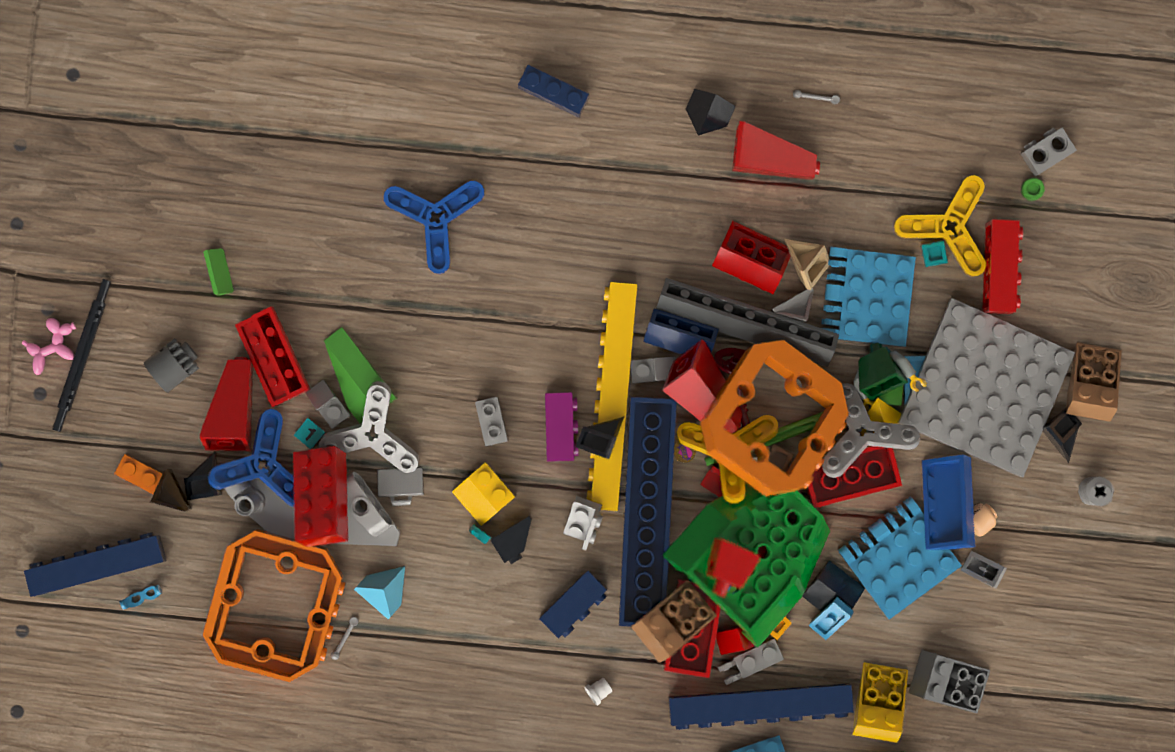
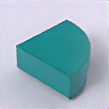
(480, 534)

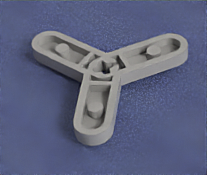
(384, 441)
(852, 444)

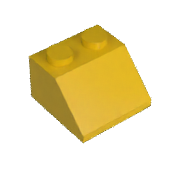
(483, 493)

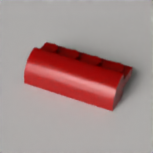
(272, 356)

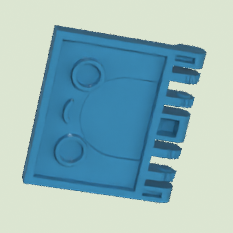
(872, 298)
(899, 565)

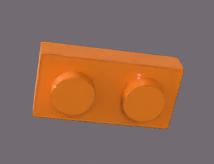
(138, 473)

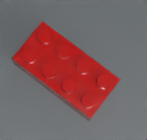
(1001, 269)
(870, 473)
(320, 496)
(697, 653)

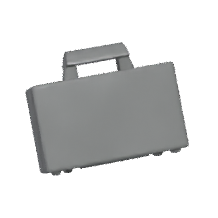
(398, 483)

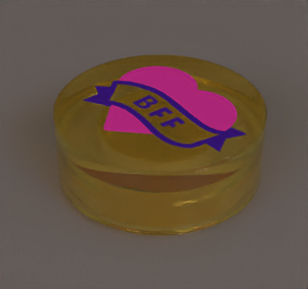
(683, 453)

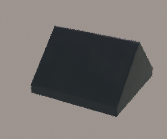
(833, 583)

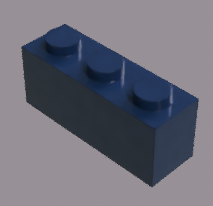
(553, 91)
(677, 333)
(573, 605)

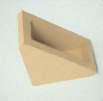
(809, 261)

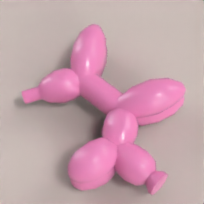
(56, 346)

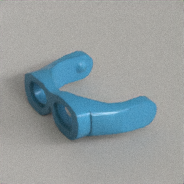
(128, 602)

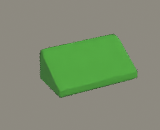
(218, 271)

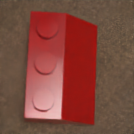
(752, 257)

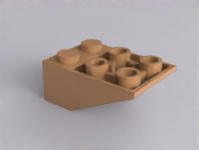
(1094, 382)
(673, 621)

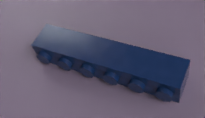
(95, 565)

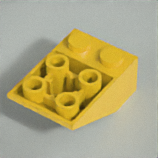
(880, 702)

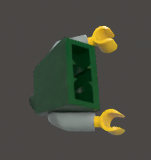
(882, 373)

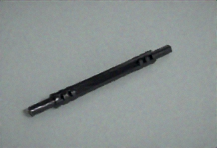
(81, 355)

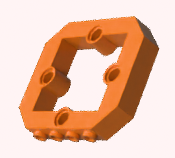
(737, 455)
(247, 656)

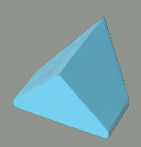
(383, 590)

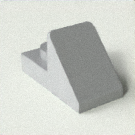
(651, 369)
(327, 404)

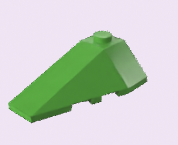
(352, 371)

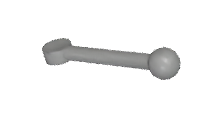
(834, 99)
(353, 622)

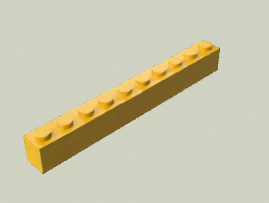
(613, 388)

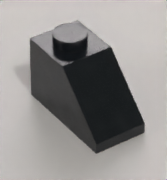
(512, 541)

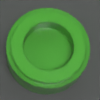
(1032, 189)

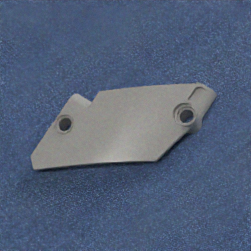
(277, 517)

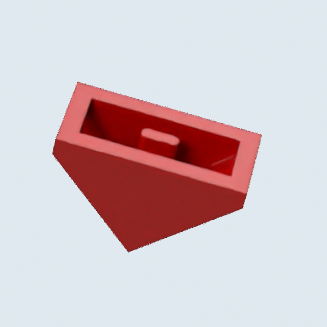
(732, 641)

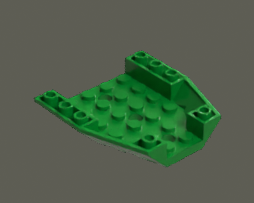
(778, 577)

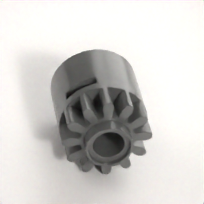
(172, 364)

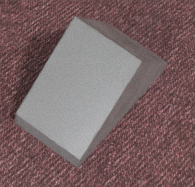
(983, 569)

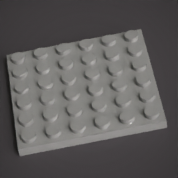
(986, 387)

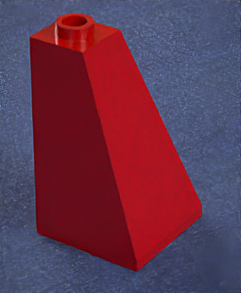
(769, 155)
(695, 383)
(230, 413)

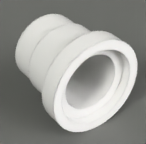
(598, 690)

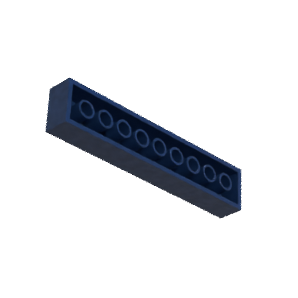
(647, 506)

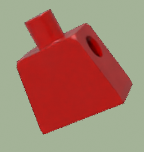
(730, 565)

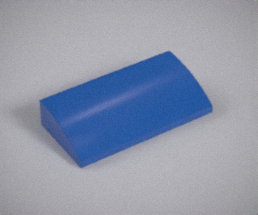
(948, 503)

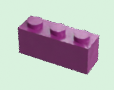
(560, 426)

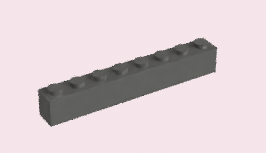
(746, 321)

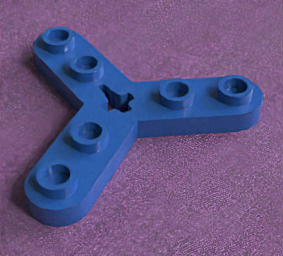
(420, 210)
(247, 469)

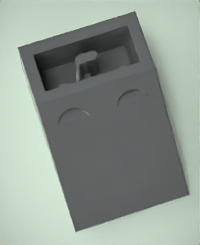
(949, 681)

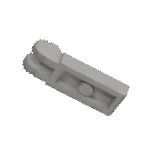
(753, 661)

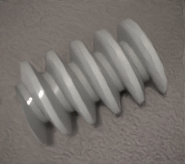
(1104, 490)

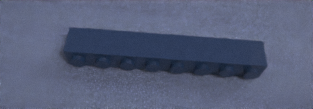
(761, 704)

